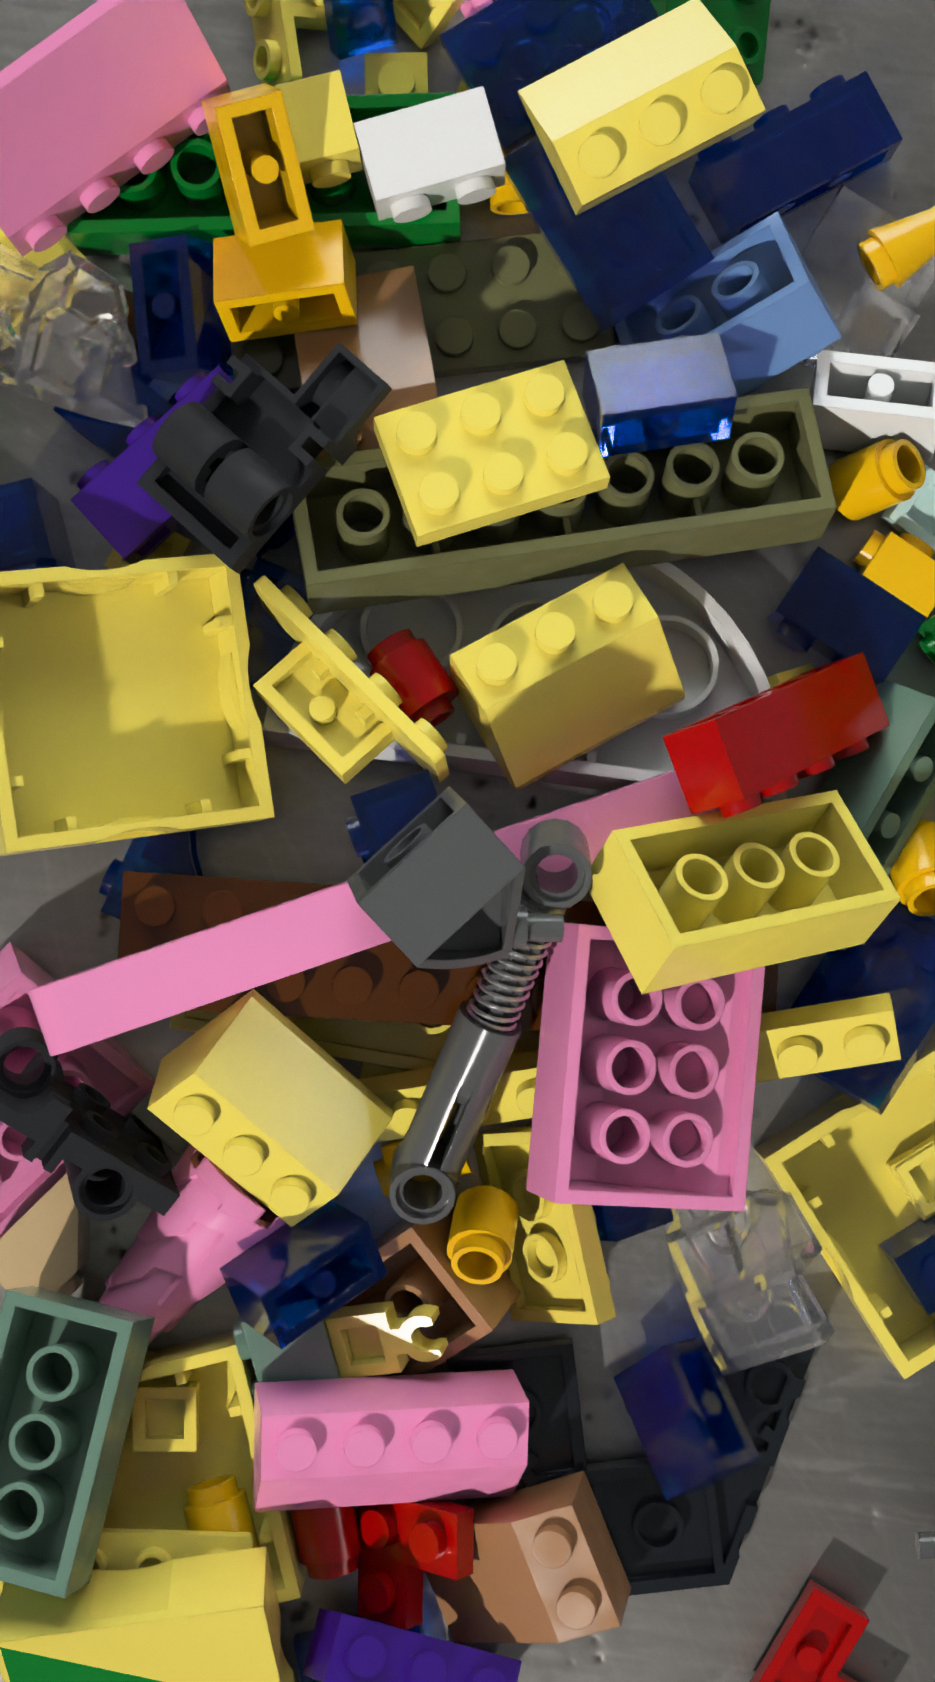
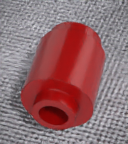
(415, 676)
(327, 1541)

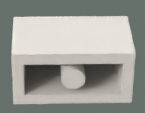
(431, 155)
(873, 399)

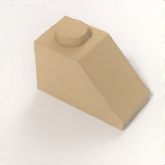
(47, 1244)

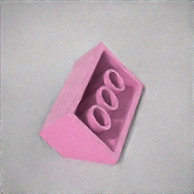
(388, 1439)

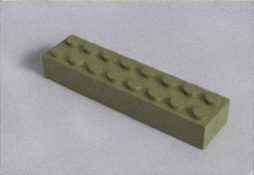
(659, 507)

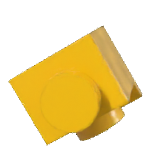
(900, 567)

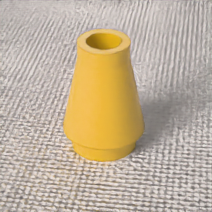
(898, 249)

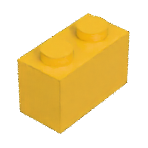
(258, 164)
(285, 283)

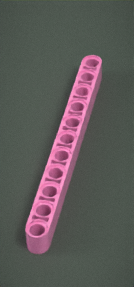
(288, 936)

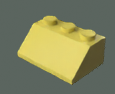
(641, 104)
(567, 676)
(269, 1107)

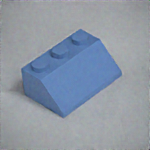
(755, 299)

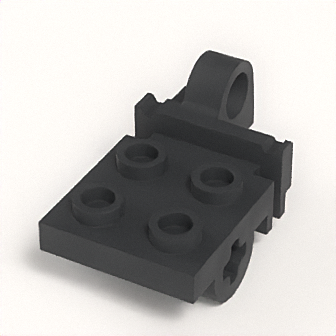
(252, 447)
(105, 1155)

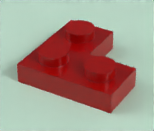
(400, 1545)
(814, 1640)

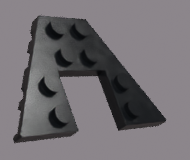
(658, 1541)

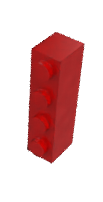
(777, 737)

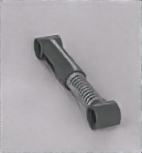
(483, 1037)

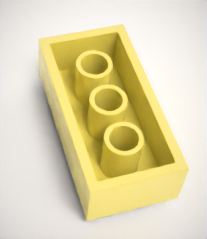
(739, 890)

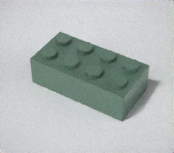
(63, 1426)

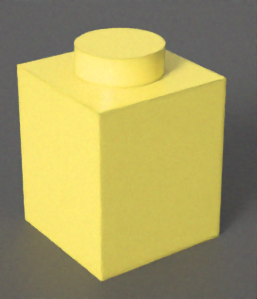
(322, 129)

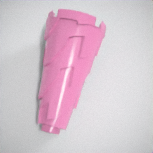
(181, 1253)

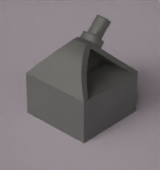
(450, 890)

